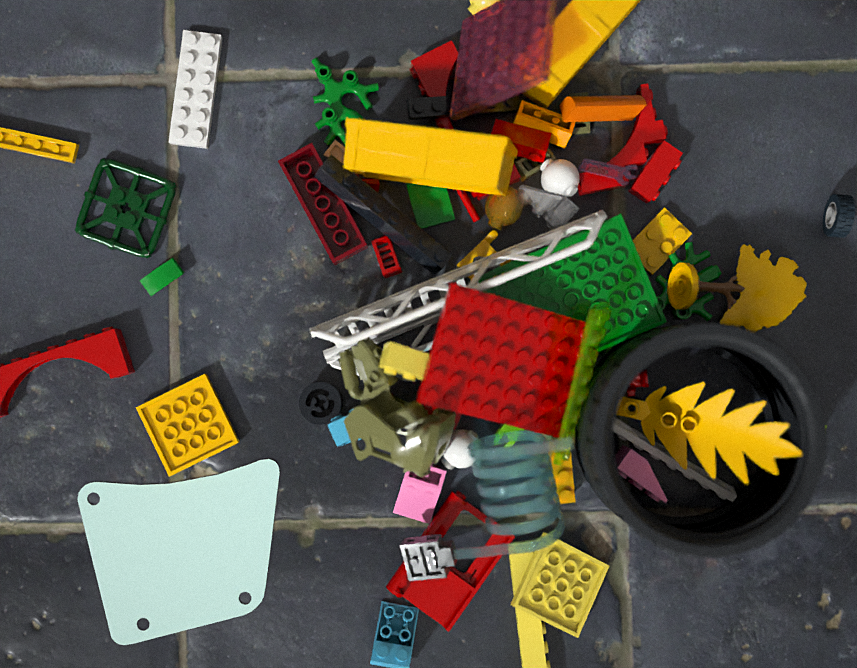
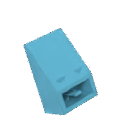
(394, 635)

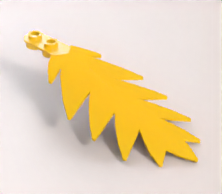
(705, 428)

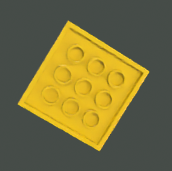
(187, 424)

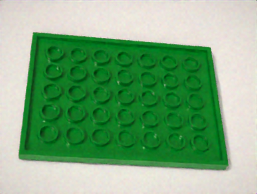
(573, 285)

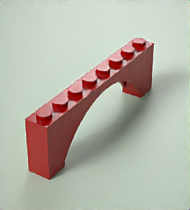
(433, 74)
(102, 350)

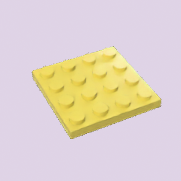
(560, 586)

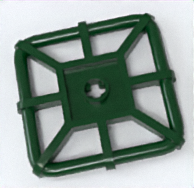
(121, 196)

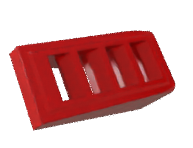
(389, 272)

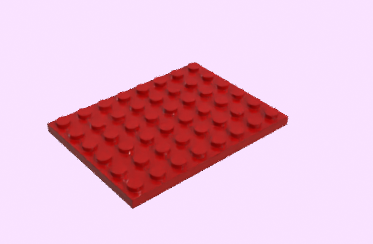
(502, 361)

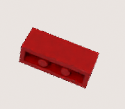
(528, 141)
(656, 172)

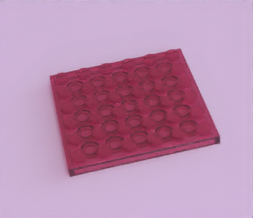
(502, 53)

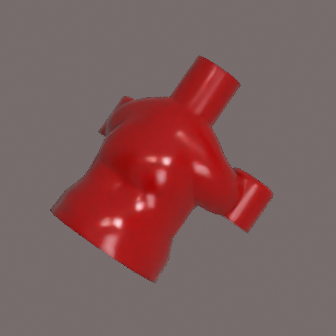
(640, 380)

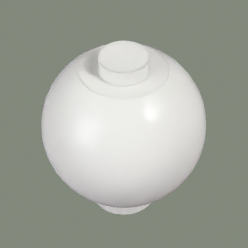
(560, 177)
(457, 452)

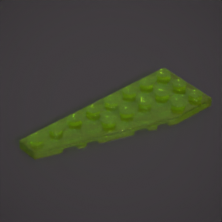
(583, 373)

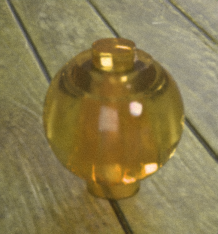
(503, 209)

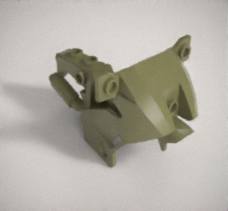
(384, 415)

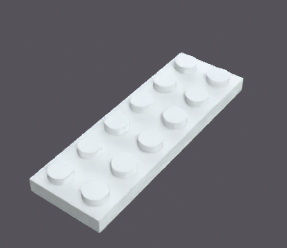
(195, 89)

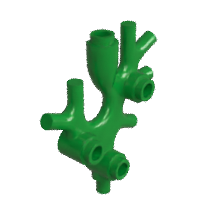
(333, 94)
(708, 274)

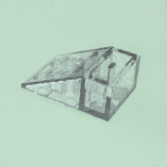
(551, 206)

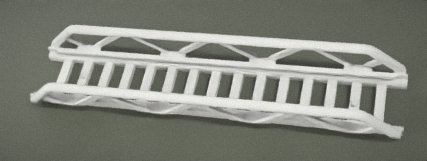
(431, 312)

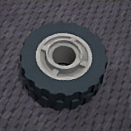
(839, 215)

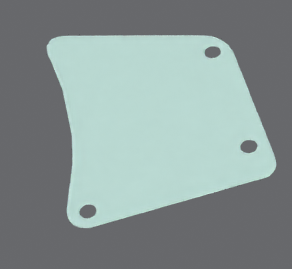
(181, 549)

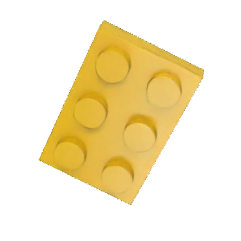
(659, 240)

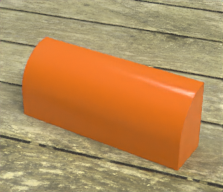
(601, 108)

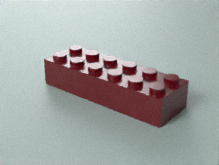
(323, 207)

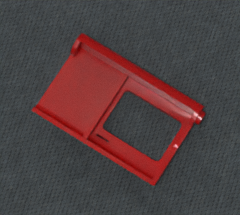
(448, 597)

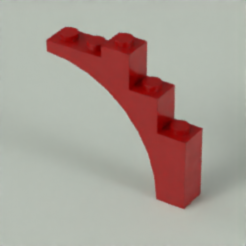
(644, 133)

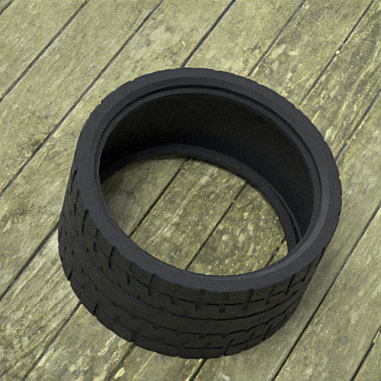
(769, 500)

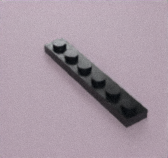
(441, 105)

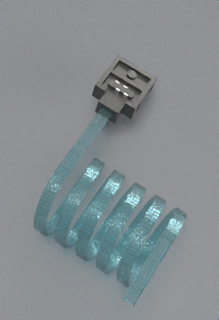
(431, 556)

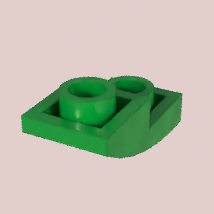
(162, 276)

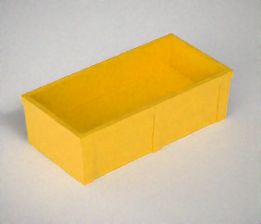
(576, 38)
(429, 156)

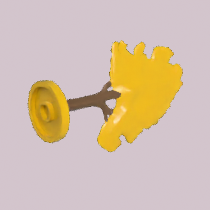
(765, 290)

